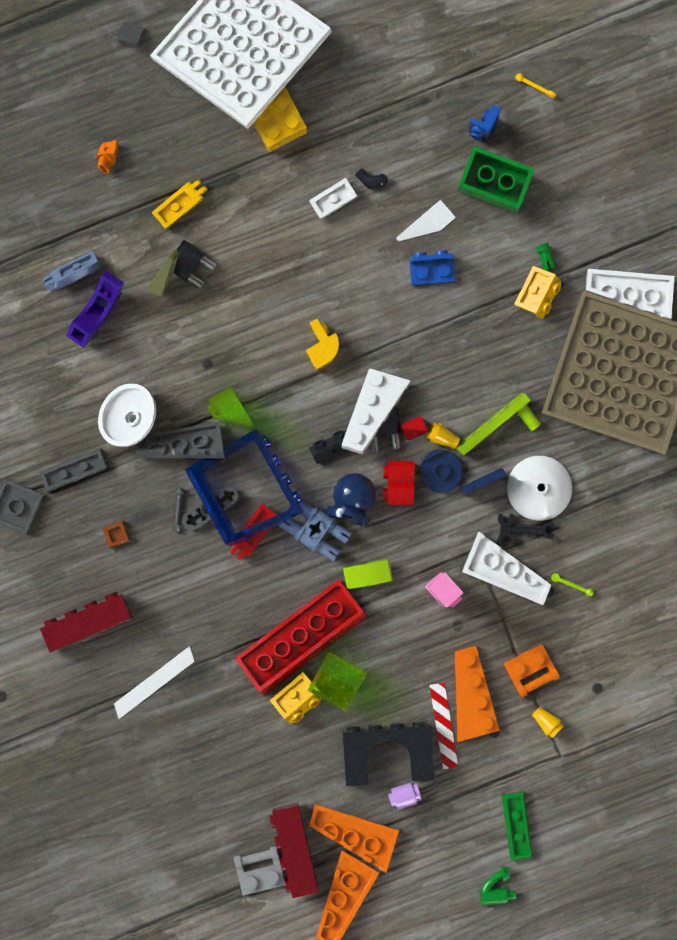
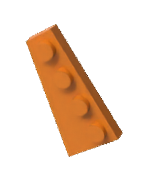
(473, 702)
(346, 894)

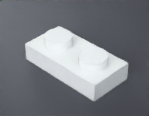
(333, 198)

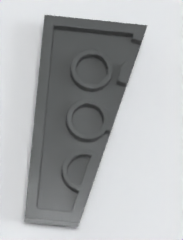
(186, 442)

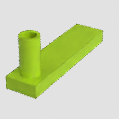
(517, 405)

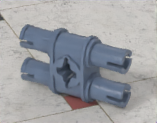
(317, 541)

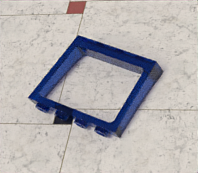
(214, 508)

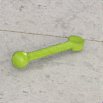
(555, 578)

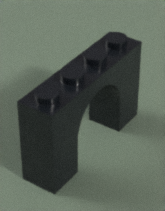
(415, 738)

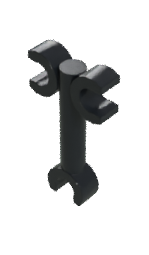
(507, 529)

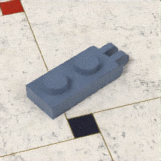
(72, 271)

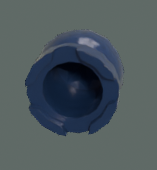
(353, 498)

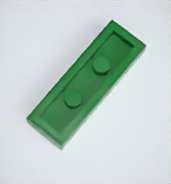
(516, 825)

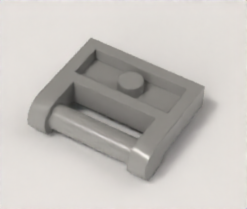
(262, 877)

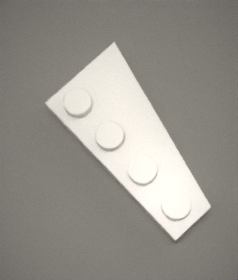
(373, 407)

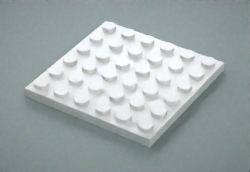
(241, 51)

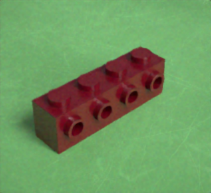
(86, 622)
(295, 850)

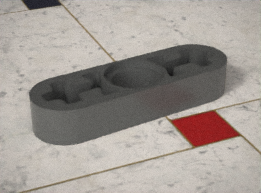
(200, 522)

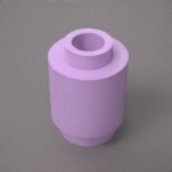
(404, 795)

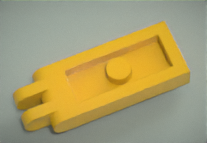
(179, 204)

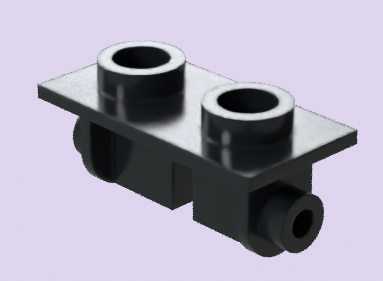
(323, 448)

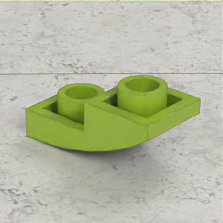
(368, 574)

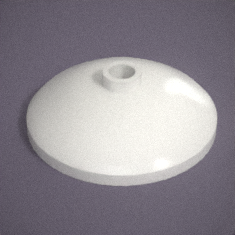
(121, 409)
(528, 499)

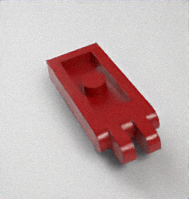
(249, 545)

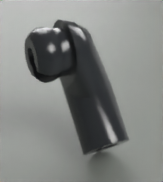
(372, 182)

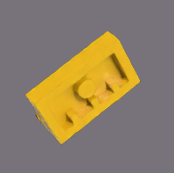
(538, 292)
(295, 699)

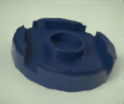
(441, 471)

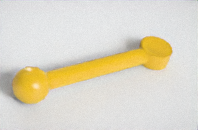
(519, 77)

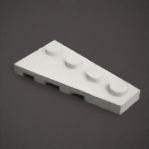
(639, 290)
(499, 568)

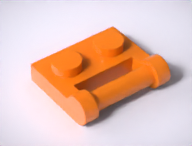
(527, 664)

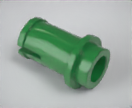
(546, 255)

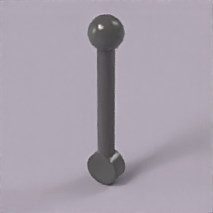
(176, 527)

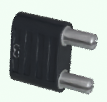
(189, 261)
(389, 427)

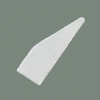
(431, 221)

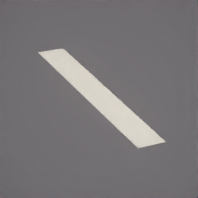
(154, 682)

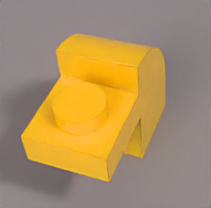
(327, 348)

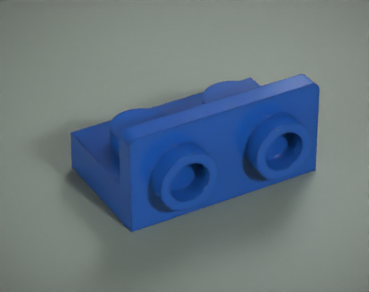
(483, 131)
(432, 268)

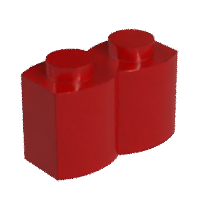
(399, 483)

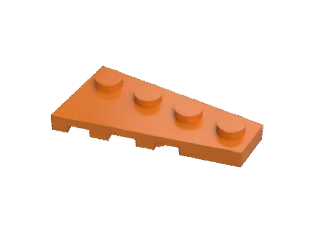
(363, 837)

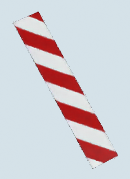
(443, 725)

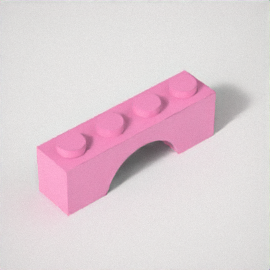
(444, 590)

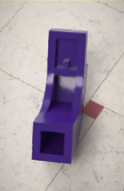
(97, 310)

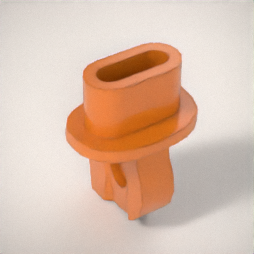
(107, 156)

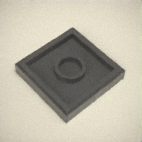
(18, 506)

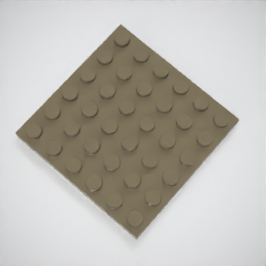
(617, 374)

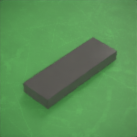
(73, 470)

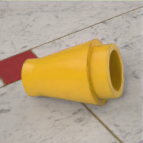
(441, 435)
(548, 722)

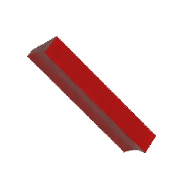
(300, 637)

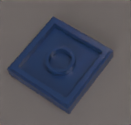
(480, 482)

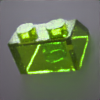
(229, 409)
(337, 681)

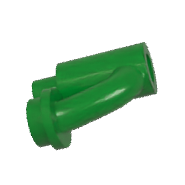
(496, 896)

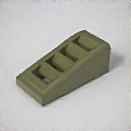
(162, 279)

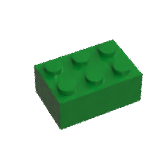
(495, 179)

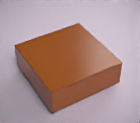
(116, 534)

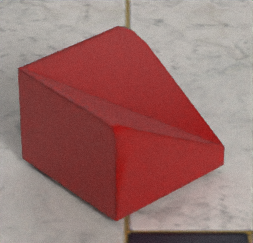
(414, 428)

